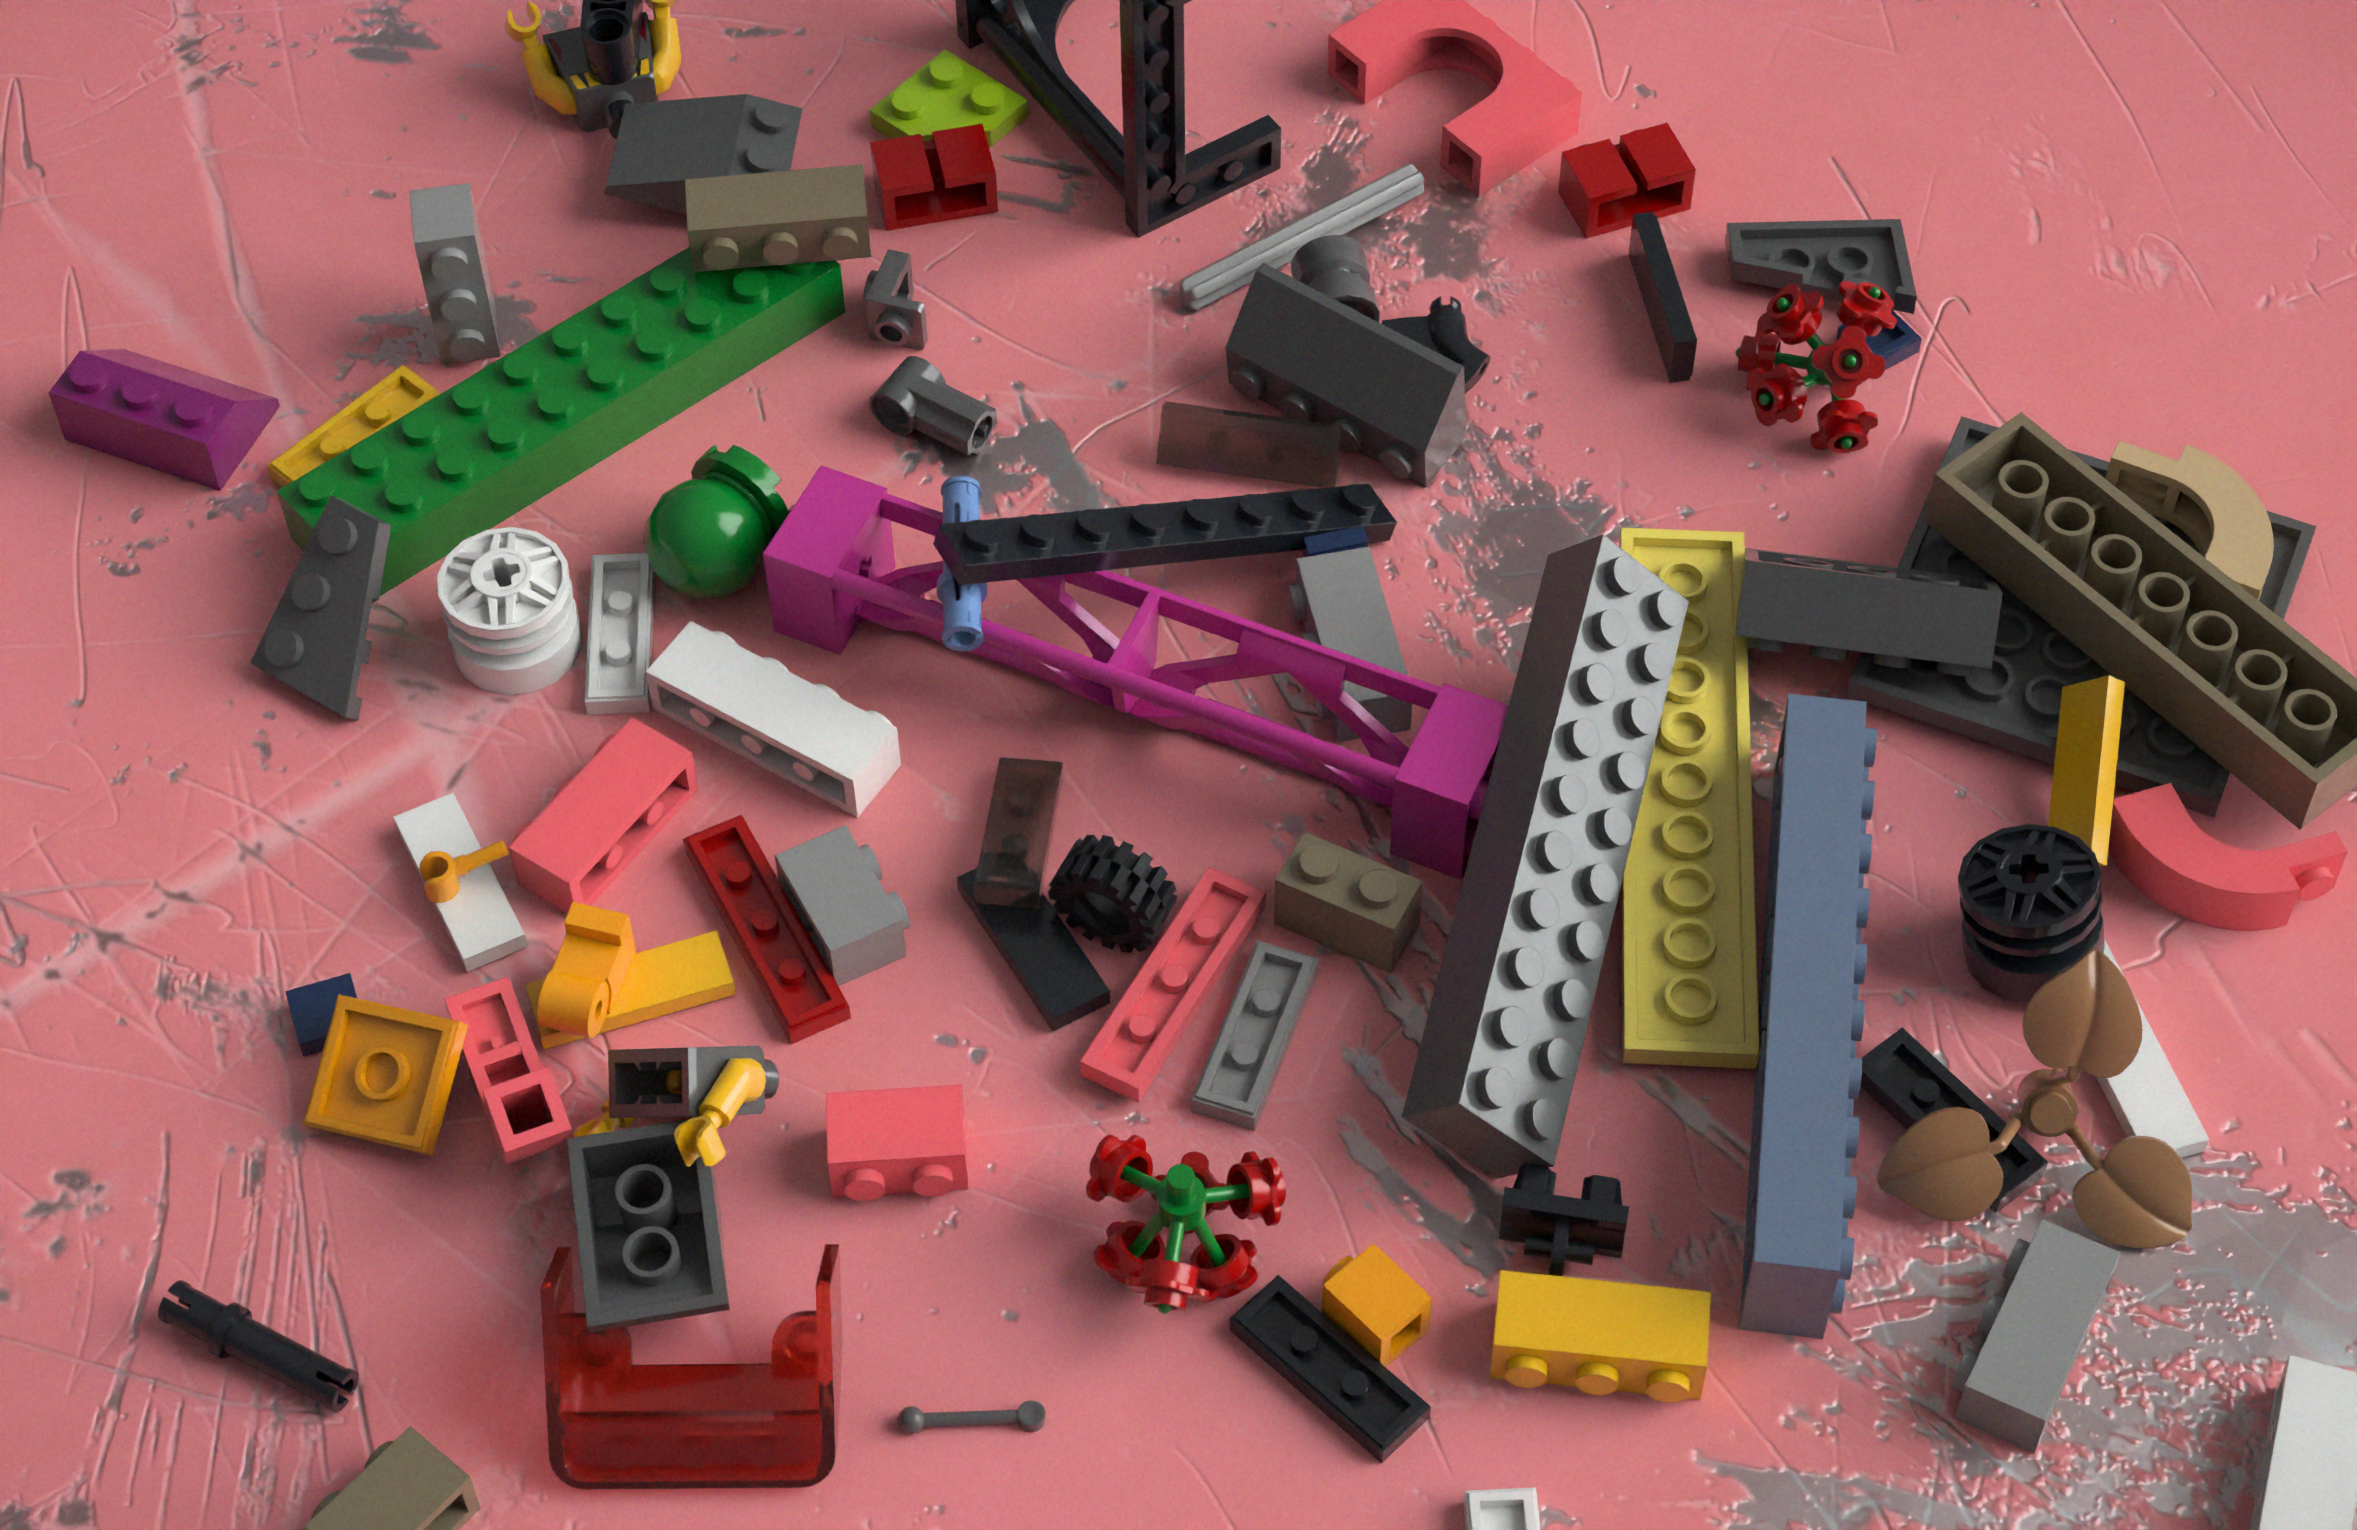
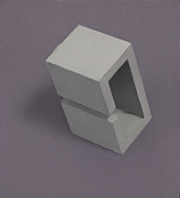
(841, 899)

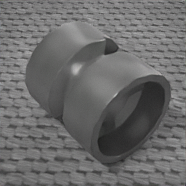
(1339, 270)

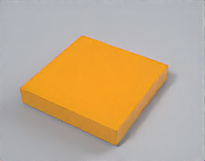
(385, 1074)

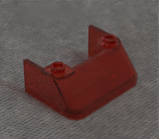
(691, 1421)

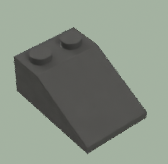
(698, 138)
(645, 1228)

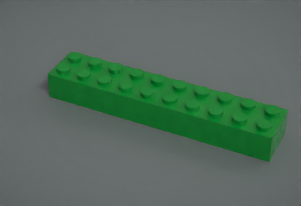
(564, 403)

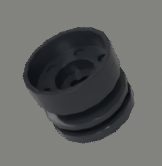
(2028, 907)

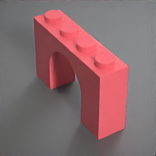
(1497, 137)

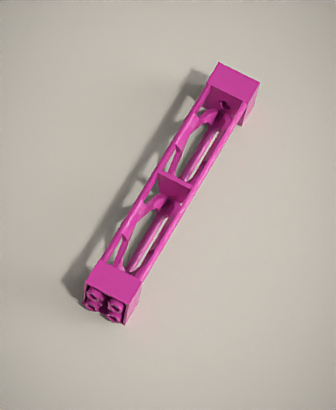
(837, 567)

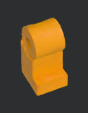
(587, 971)

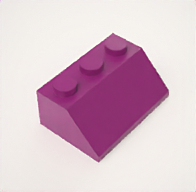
(159, 414)

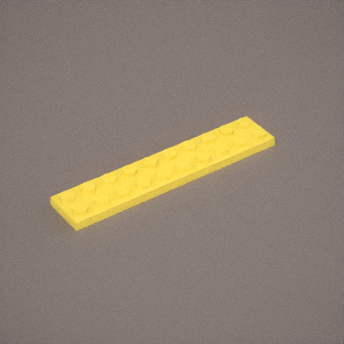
(1692, 849)

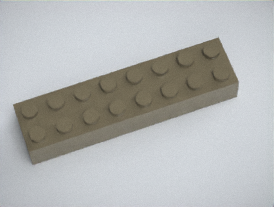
(2154, 615)

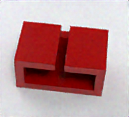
(1639, 175)
(934, 178)

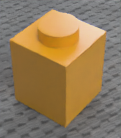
(1376, 1304)

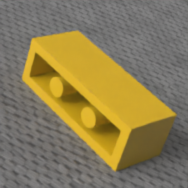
(1601, 1336)

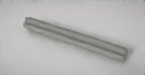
(1281, 245)

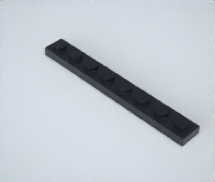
(1155, 533)

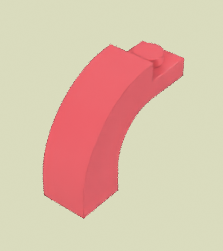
(2209, 880)
(507, 1072)

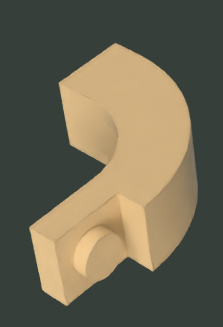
(2205, 503)

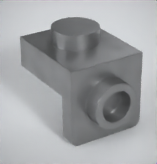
(889, 307)

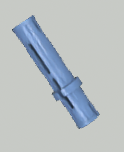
(961, 602)

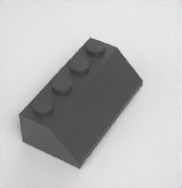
(1347, 371)
(1868, 610)

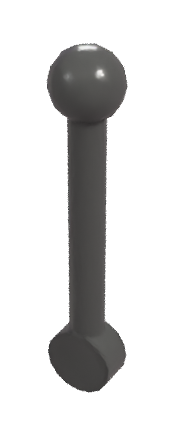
(1029, 1417)

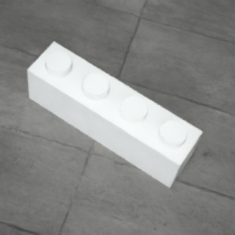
(774, 718)
(2309, 1451)

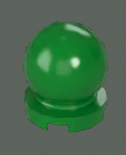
(714, 528)

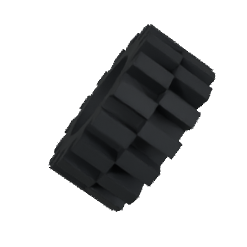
(1112, 893)

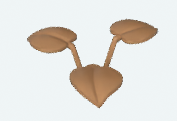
(2076, 1022)

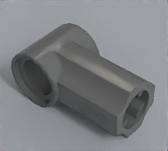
(920, 400)

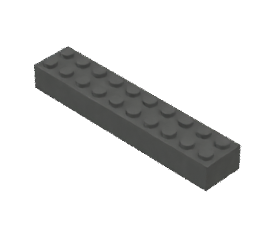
(1547, 861)

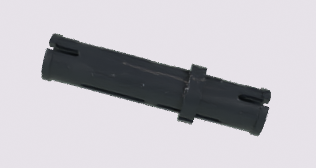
(234, 1333)

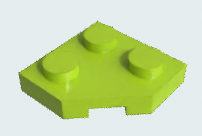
(949, 96)

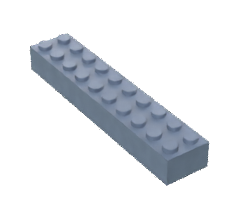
(1809, 1021)

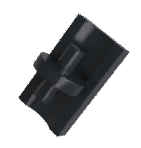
(1562, 1225)

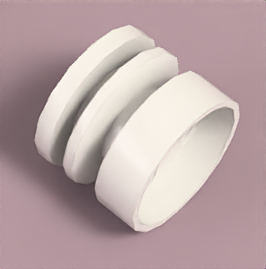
(509, 610)

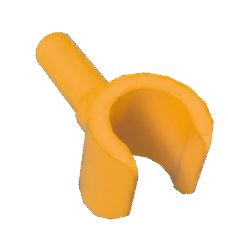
(443, 871)

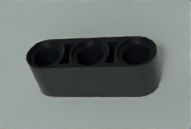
(611, 38)

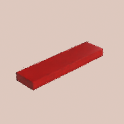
(767, 929)

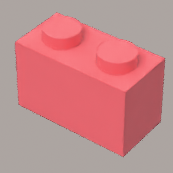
(896, 1142)

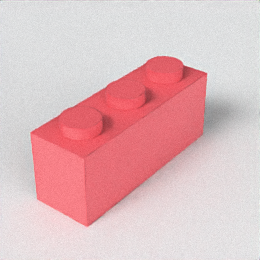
(603, 816)

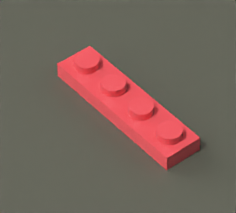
(1173, 984)

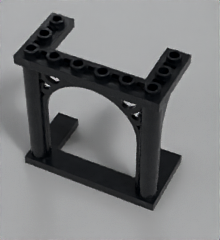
(1150, 157)

